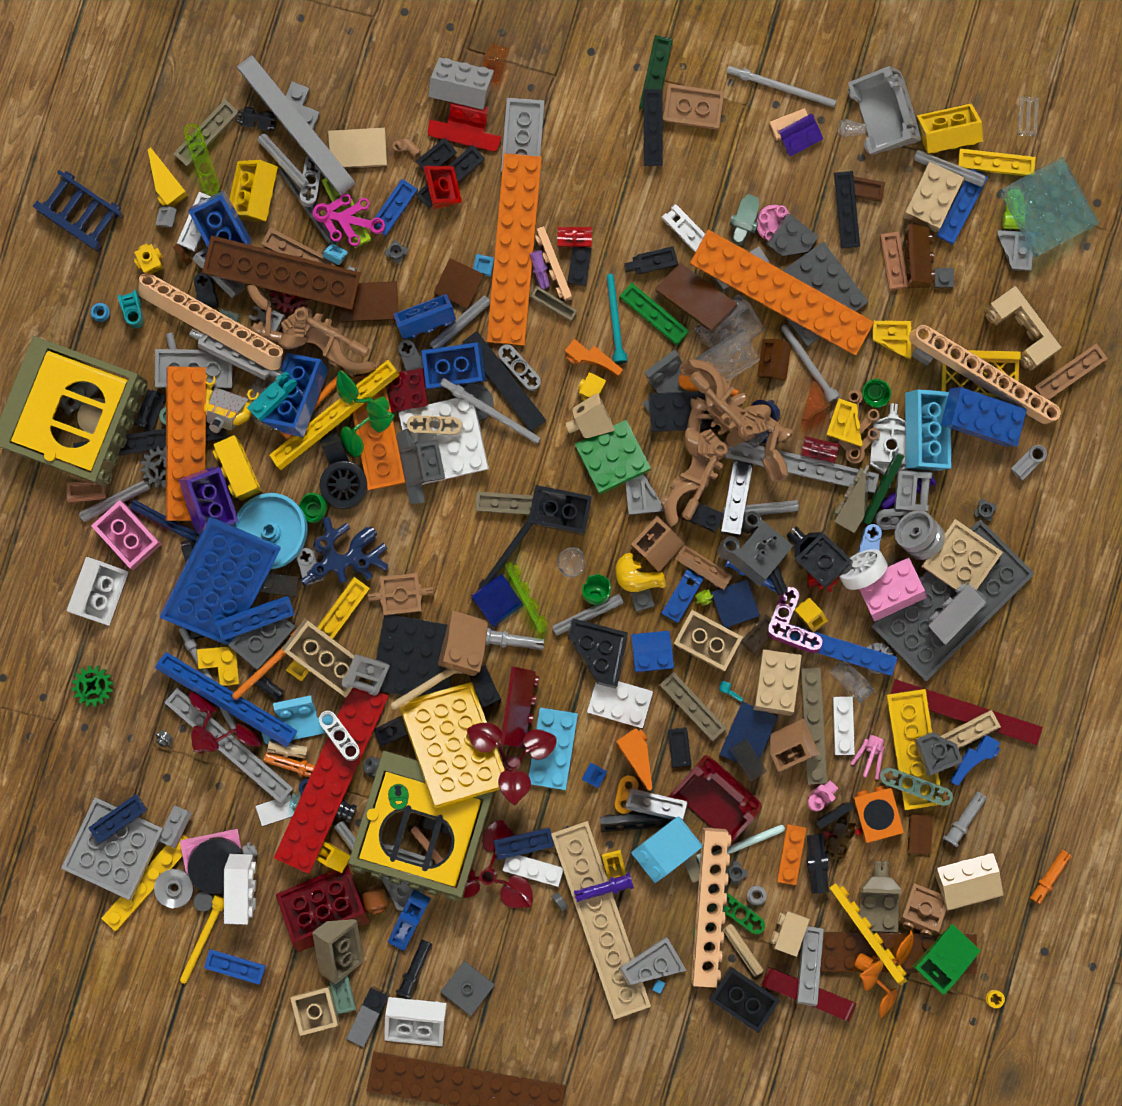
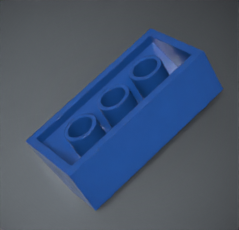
(296, 410)

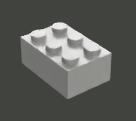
(461, 83)

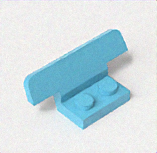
(300, 715)

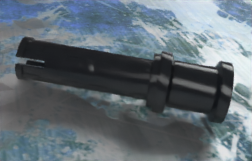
(411, 977)

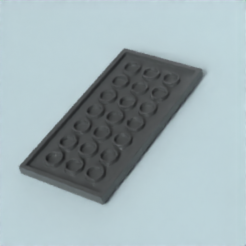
(909, 628)

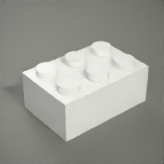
(239, 889)

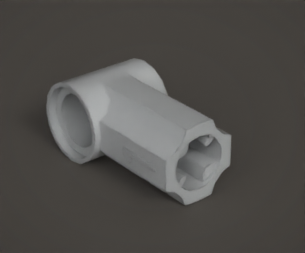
(1028, 462)

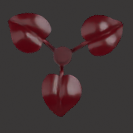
(205, 741)
(512, 782)
(517, 891)

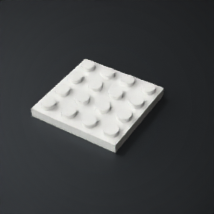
(461, 452)

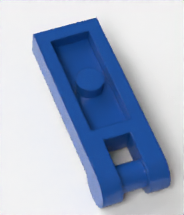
(682, 596)

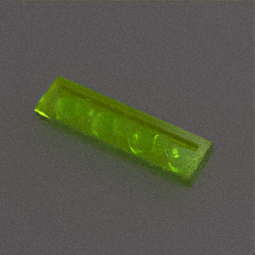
(523, 590)

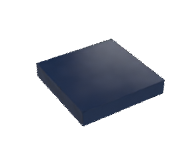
(735, 604)

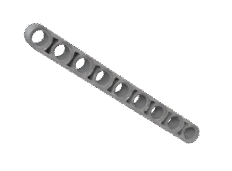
(296, 125)

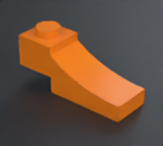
(579, 354)

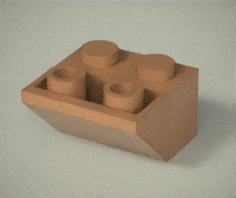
(657, 544)
(792, 745)

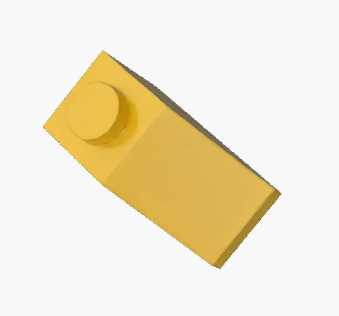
(333, 857)

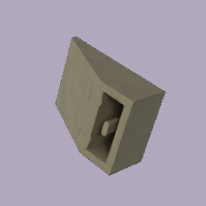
(853, 509)

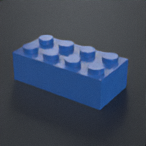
(983, 417)

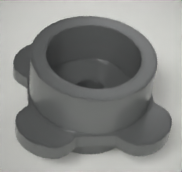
(391, 251)
(980, 510)
(163, 739)
(371, 765)
(741, 872)

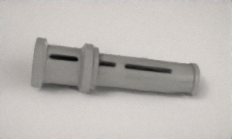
(504, 639)
(960, 827)

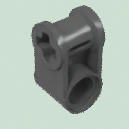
(413, 359)

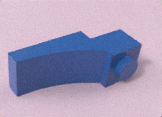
(986, 749)
(409, 920)

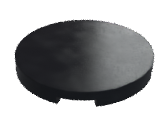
(208, 862)

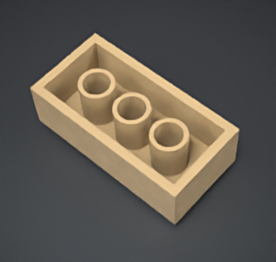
(320, 655)

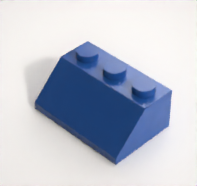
(425, 317)

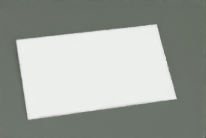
(274, 811)

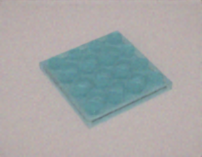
(1049, 207)

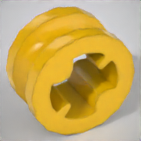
(997, 993)

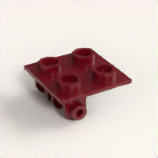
(408, 390)

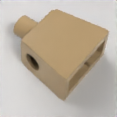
(590, 418)

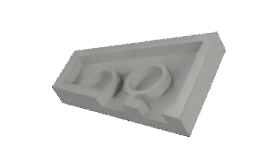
(652, 963)

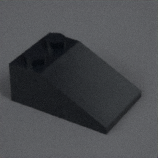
(560, 510)

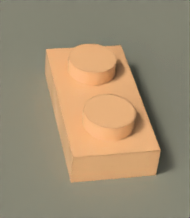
(784, 121)

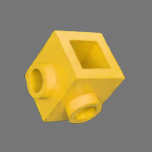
(149, 265)

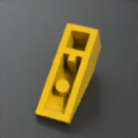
(165, 184)

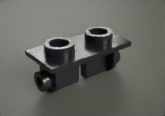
(264, 119)
(150, 409)

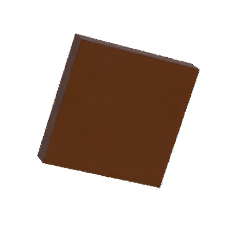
(459, 283)

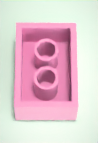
(126, 535)
(894, 590)

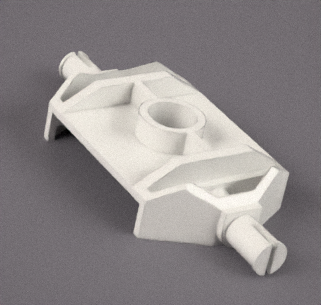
(890, 429)

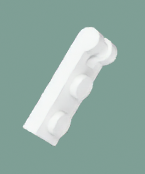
(684, 227)

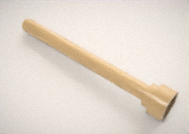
(422, 688)

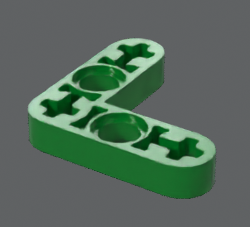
(749, 926)

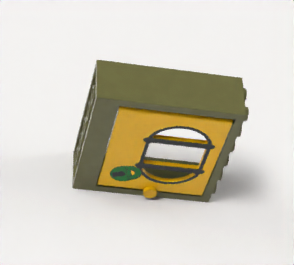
(413, 797)

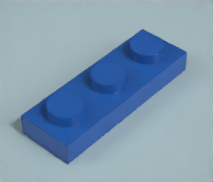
(395, 205)
(235, 966)

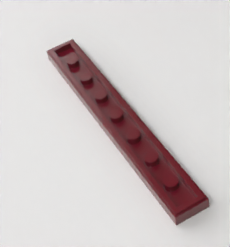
(966, 712)

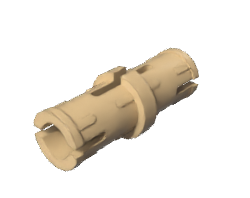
(291, 750)

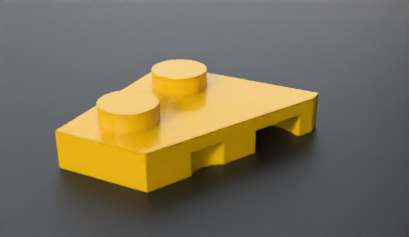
(845, 423)

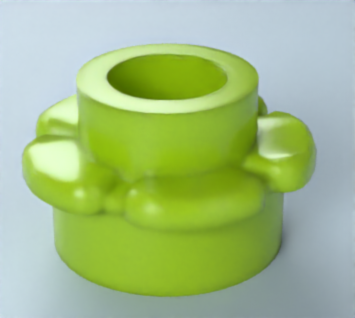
(704, 597)

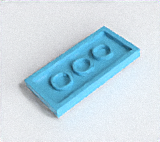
(554, 769)

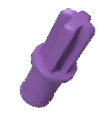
(540, 269)

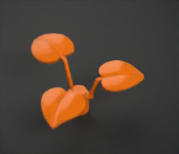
(872, 970)

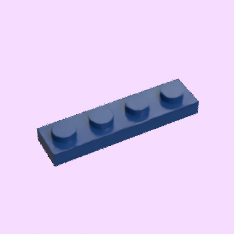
(959, 211)
(254, 618)

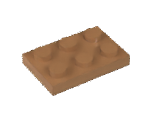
(693, 106)

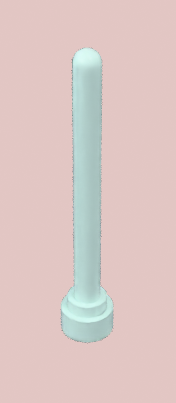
(751, 840)

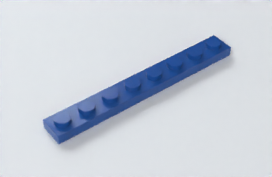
(223, 698)

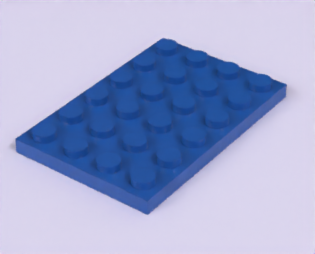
(219, 578)

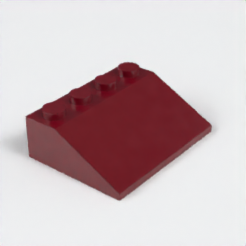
(518, 706)
(320, 900)

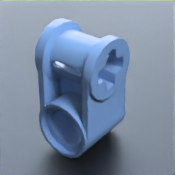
(870, 543)

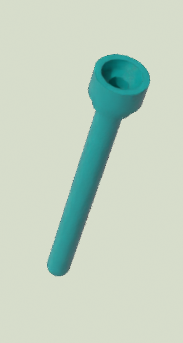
(619, 354)

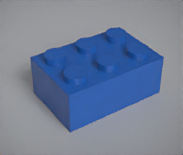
(219, 219)
(456, 364)

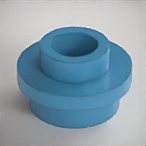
(100, 306)

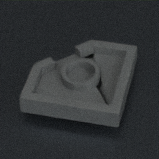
(791, 237)
(937, 753)

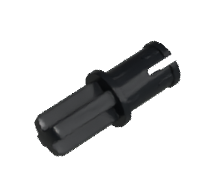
(269, 687)

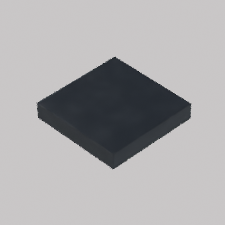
(833, 815)

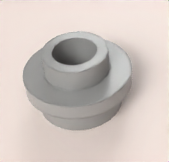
(761, 900)

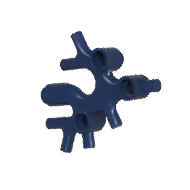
(336, 562)

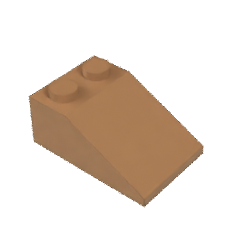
(463, 643)

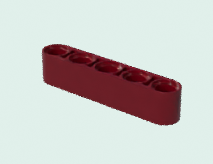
(827, 1001)

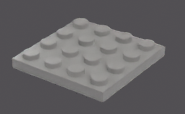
(118, 861)

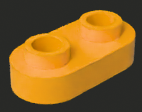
(623, 793)

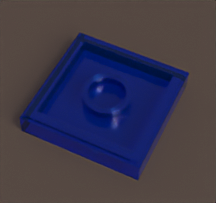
(497, 600)

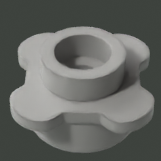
(250, 849)

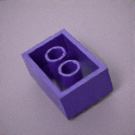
(207, 496)

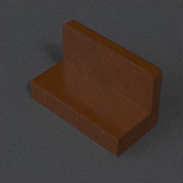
(774, 359)
(919, 834)

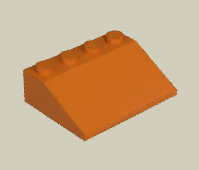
(636, 753)

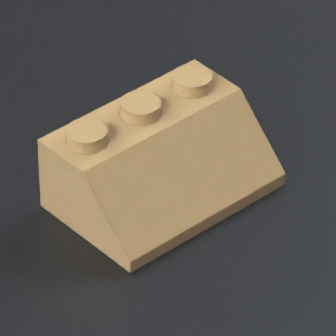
(969, 881)

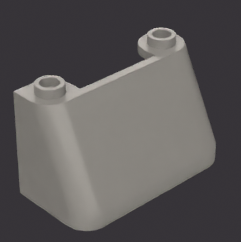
(885, 110)

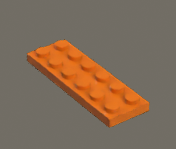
(381, 451)

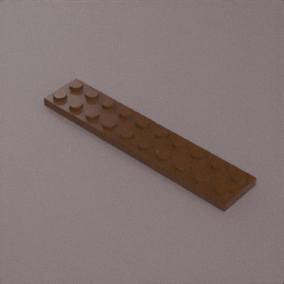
(457, 1084)

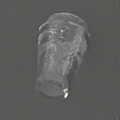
(850, 128)

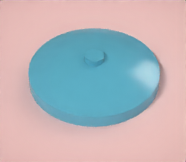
(277, 521)

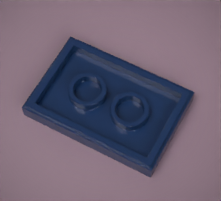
(753, 726)

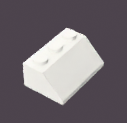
(97, 591)
(415, 1021)

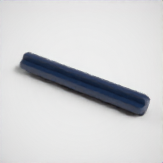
(161, 519)

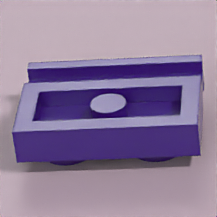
(800, 135)

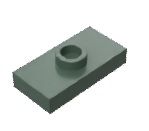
(343, 996)

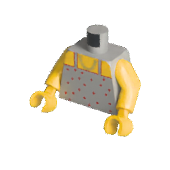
(225, 408)

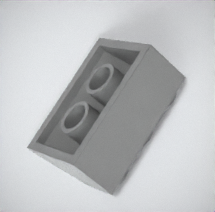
(956, 612)

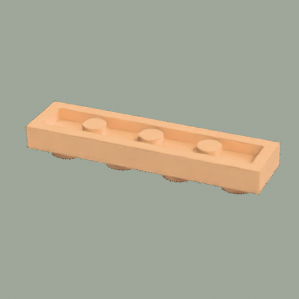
(550, 257)

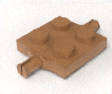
(400, 594)

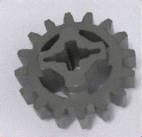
(151, 464)

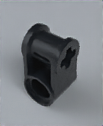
(207, 293)

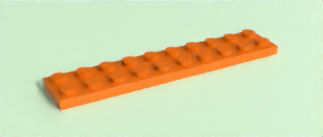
(513, 249)
(781, 292)

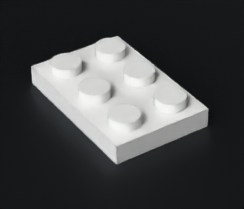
(624, 704)

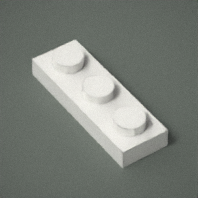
(190, 234)
(843, 726)
(533, 869)

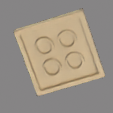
(963, 557)

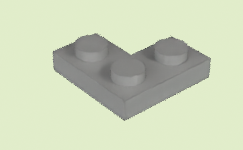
(297, 96)

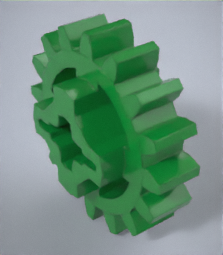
(87, 693)

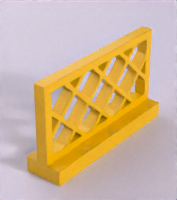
(988, 356)

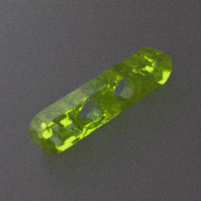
(204, 158)

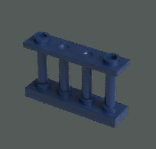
(61, 218)

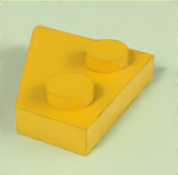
(893, 336)

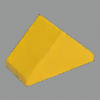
(614, 864)

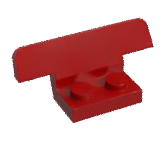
(465, 126)

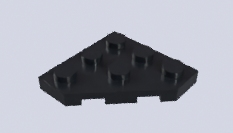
(599, 650)

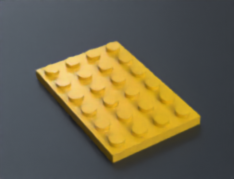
(443, 748)

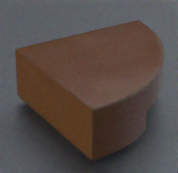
(183, 255)

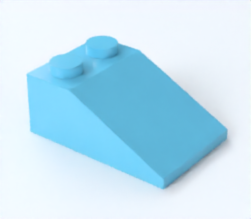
(666, 849)

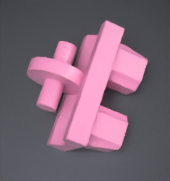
(822, 796)

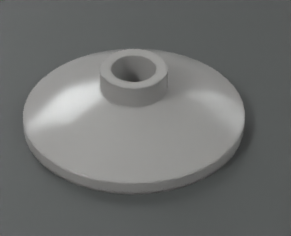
(164, 892)

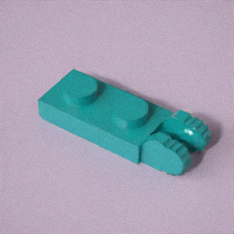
(272, 396)

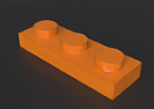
(791, 854)

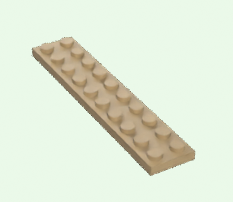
(599, 919)

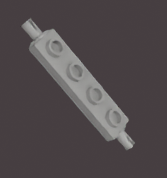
(226, 353)

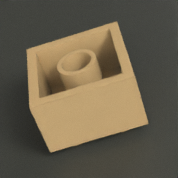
(789, 932)
(315, 1010)

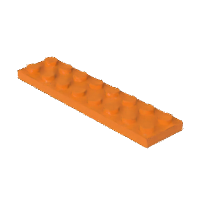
(183, 433)

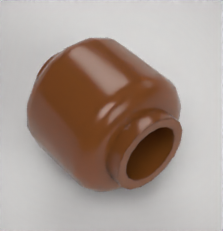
(375, 900)

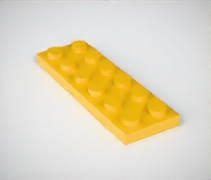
(909, 721)

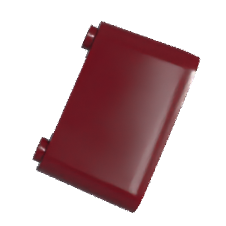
(718, 797)

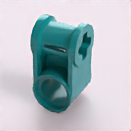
(131, 305)

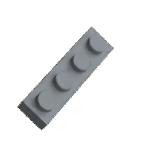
(810, 966)

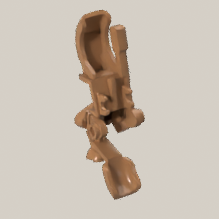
(304, 328)
(740, 422)
(705, 452)

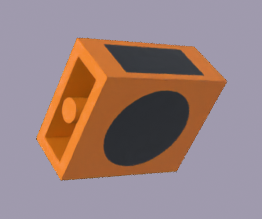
(877, 814)

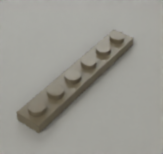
(813, 717)

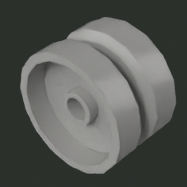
(919, 535)

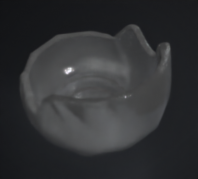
(571, 562)

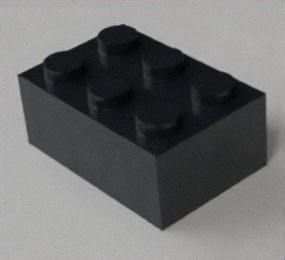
(744, 999)

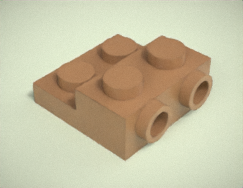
(923, 911)

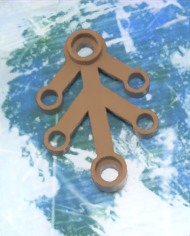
(863, 426)

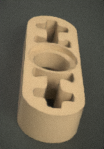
(448, 431)

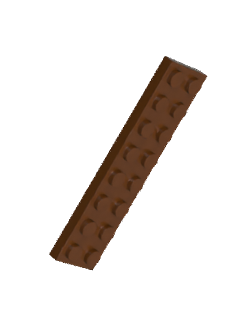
(281, 272)
(843, 948)

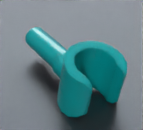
(725, 688)

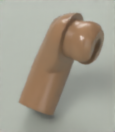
(406, 145)

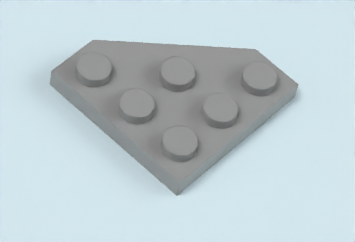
(401, 893)

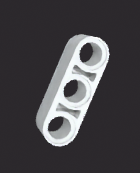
(336, 726)

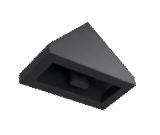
(333, 447)

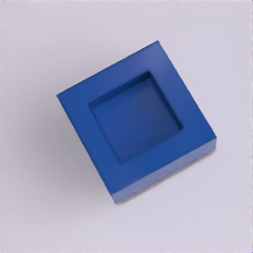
(594, 775)

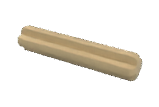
(743, 950)

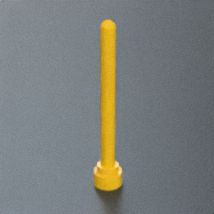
(218, 905)

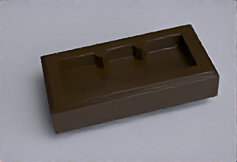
(758, 635)

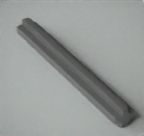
(296, 190)

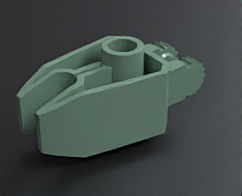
(744, 221)

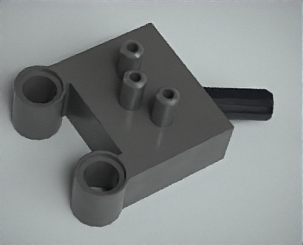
(759, 554)

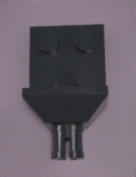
(819, 556)

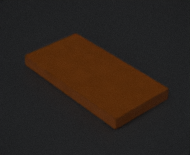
(696, 297)

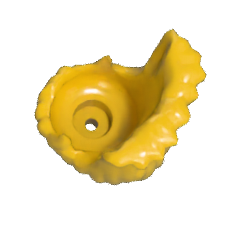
(634, 580)

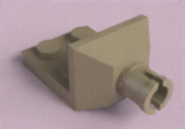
(880, 899)

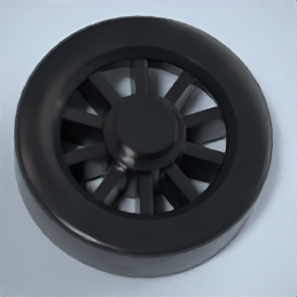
(343, 485)

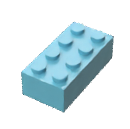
(926, 440)

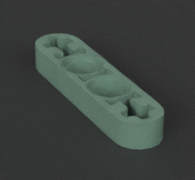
(915, 788)

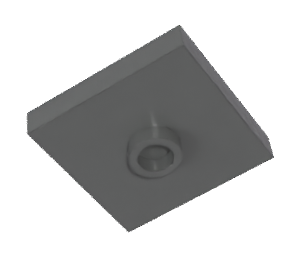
(467, 988)

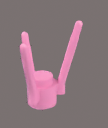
(875, 746)

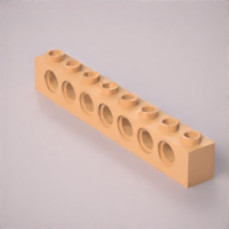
(700, 976)

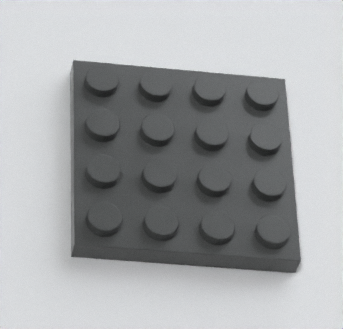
(824, 273)

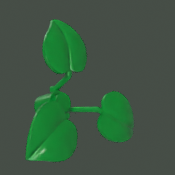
(377, 414)

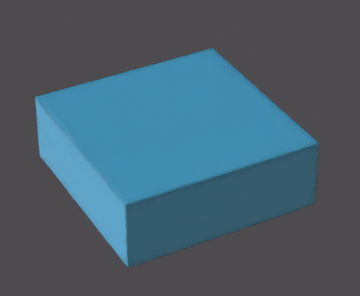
(484, 264)

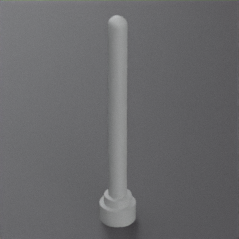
(830, 394)

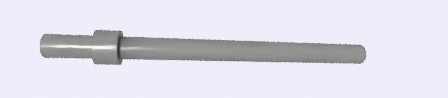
(746, 75)
(458, 391)
(191, 645)

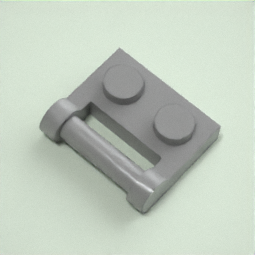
(906, 490)
(368, 669)

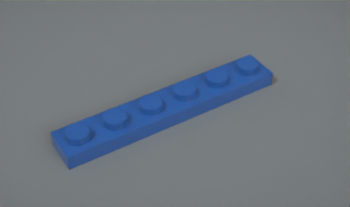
(852, 653)

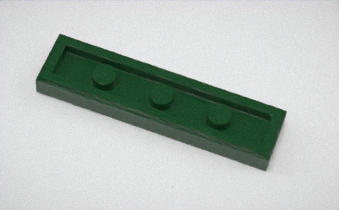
(657, 65)
(883, 487)

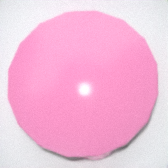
(770, 219)

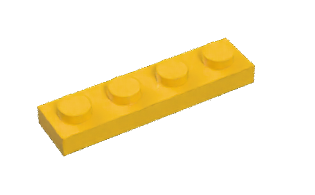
(996, 162)

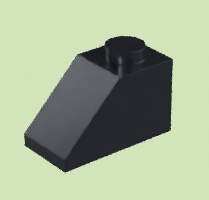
(485, 687)

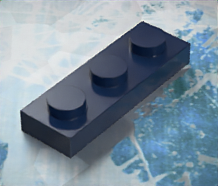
(118, 819)
(523, 843)

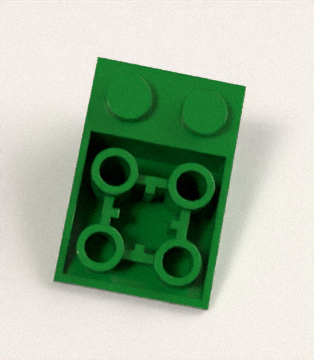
(946, 959)

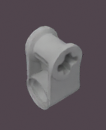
(306, 566)

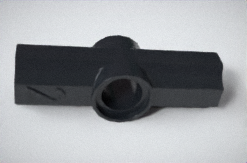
(817, 863)

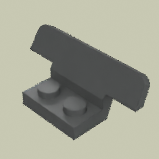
(664, 375)
(419, 463)

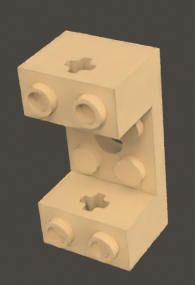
(1014, 302)

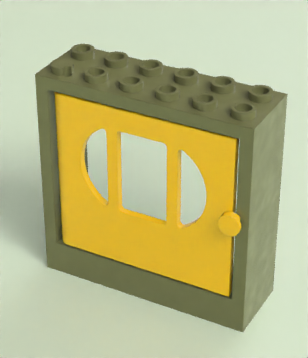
(36, 397)

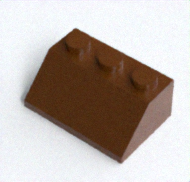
(918, 256)

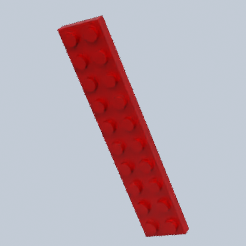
(329, 782)

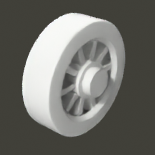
(865, 569)

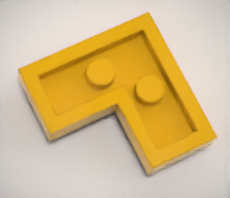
(224, 659)

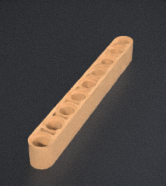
(210, 321)
(975, 374)

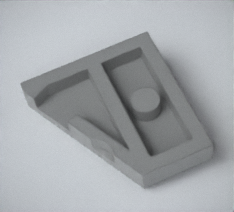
(1016, 250)
(642, 497)

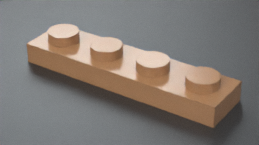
(281, 243)
(1071, 372)

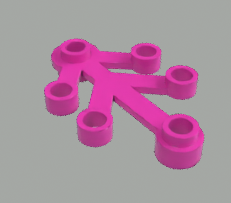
(346, 218)

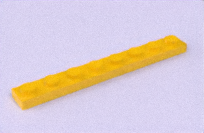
(333, 416)

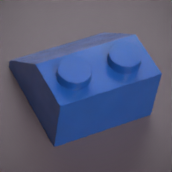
(652, 651)

